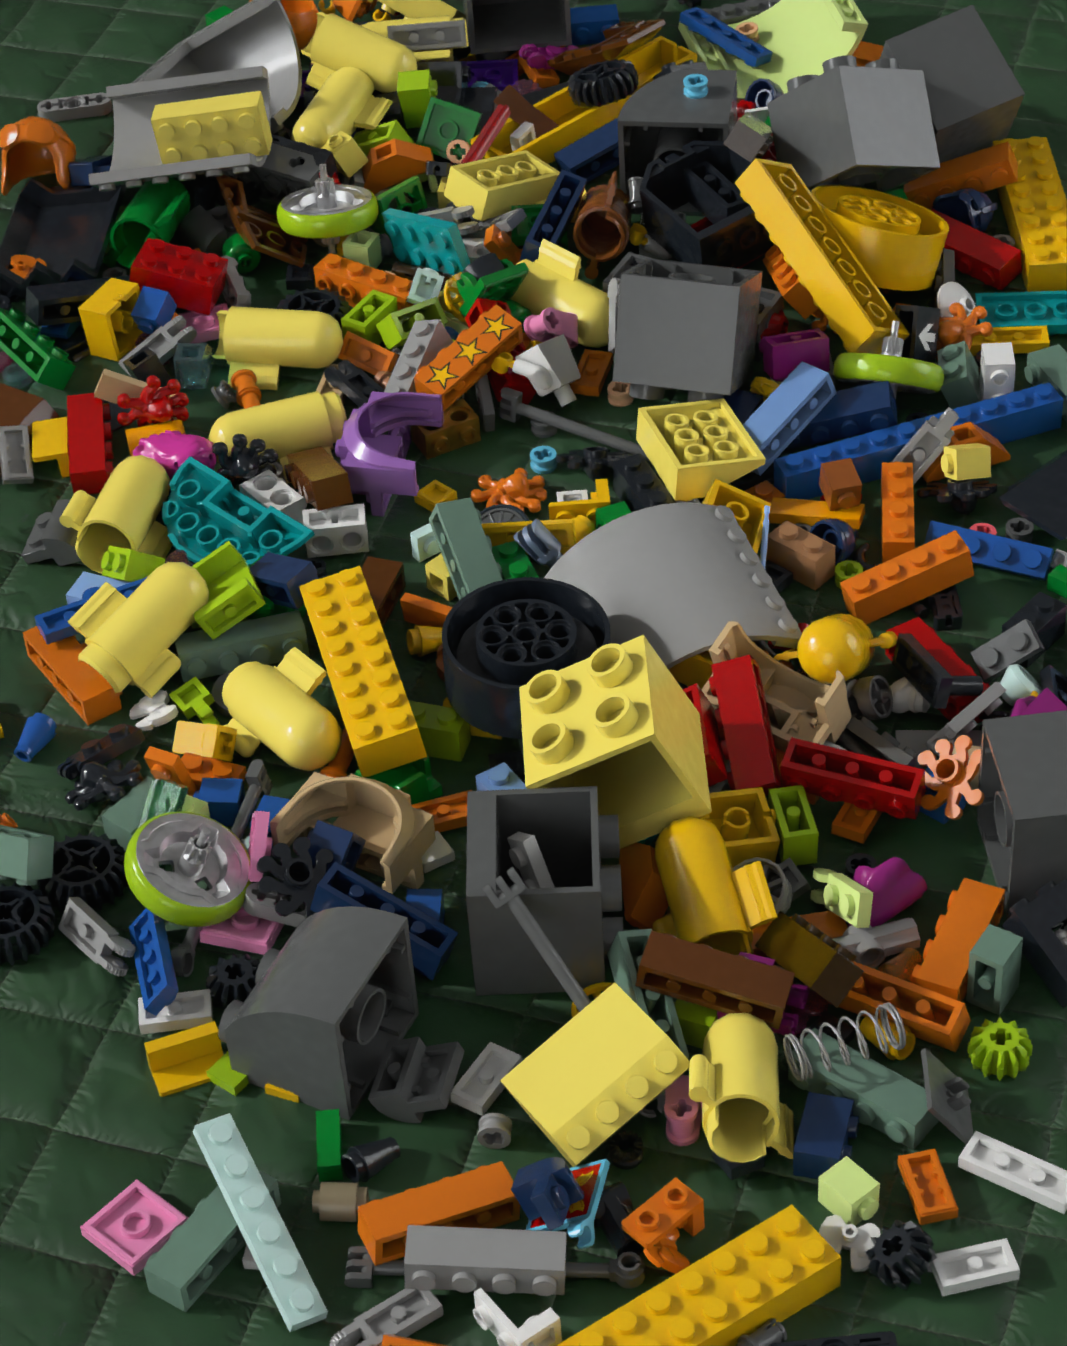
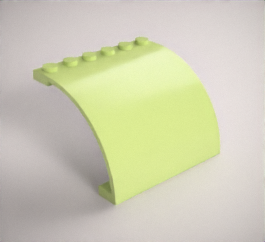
(797, 33)

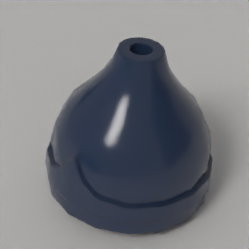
(762, 92)
(839, 534)

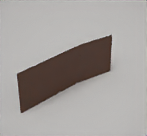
(523, 111)

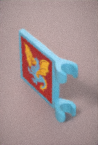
(582, 1213)

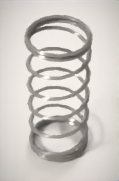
(806, 1069)

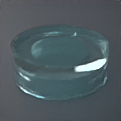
(16, 377)

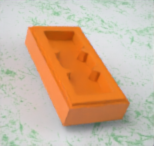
(927, 1186)

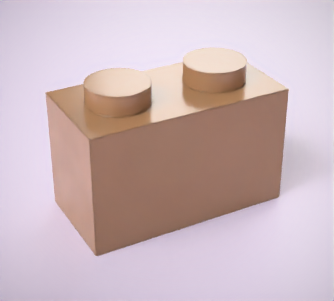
(801, 553)

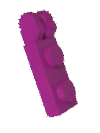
(538, 56)

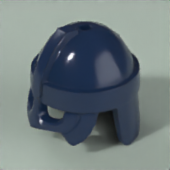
(967, 207)

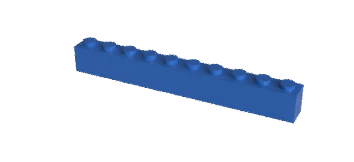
(1004, 417)

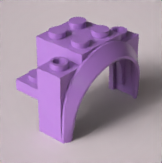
(378, 461)

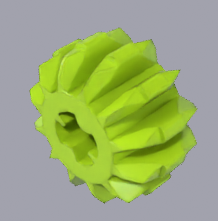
(1000, 1048)

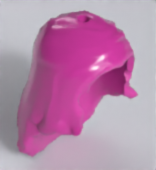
(174, 448)

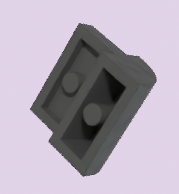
(206, 229)
(51, 539)
(415, 1078)

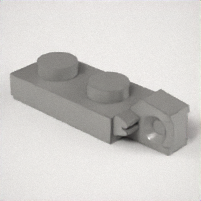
(928, 443)
(964, 721)

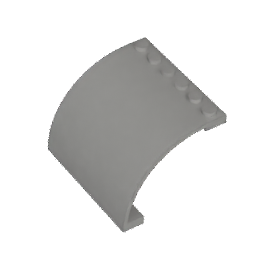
(135, 145)
(677, 580)

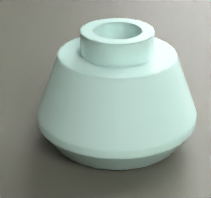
(1018, 684)

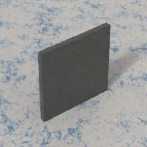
(947, 1097)

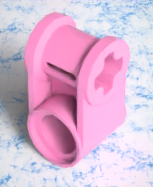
(552, 324)
(682, 1113)

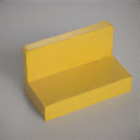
(51, 442)
(183, 1058)

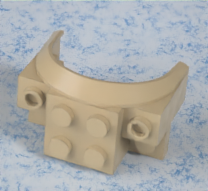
(794, 702)
(371, 809)

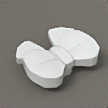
(156, 708)
(850, 1238)

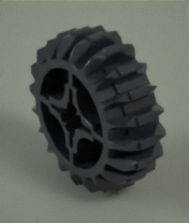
(603, 83)
(317, 300)
(85, 869)
(24, 922)

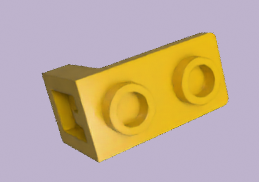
(587, 508)
(205, 740)

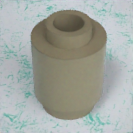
(339, 1201)

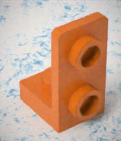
(667, 1209)

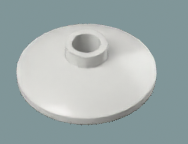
(951, 293)

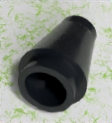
(368, 1159)

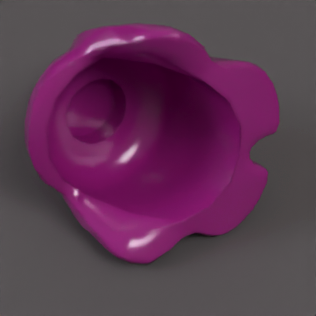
(892, 887)

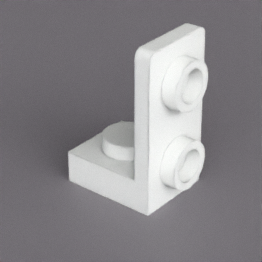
(535, 1331)

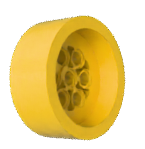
(889, 235)

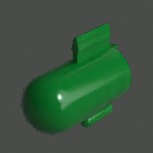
(152, 214)

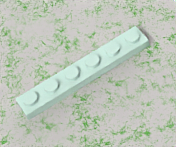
(260, 1222)

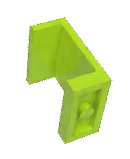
(231, 590)

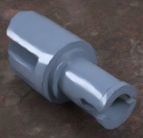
(539, 543)

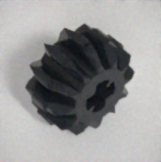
(232, 979)
(901, 1254)

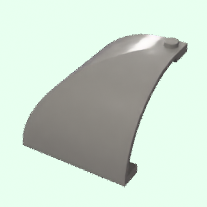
(242, 39)

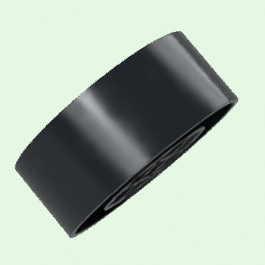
(506, 637)

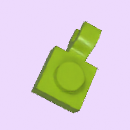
(194, 700)

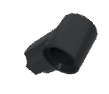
(612, 1209)

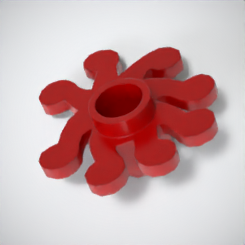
(153, 404)

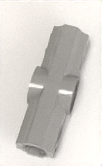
(876, 943)

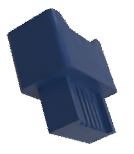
(93, 164)

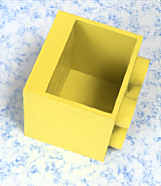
(620, 728)

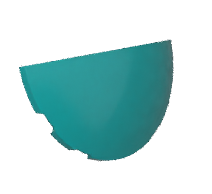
(209, 512)

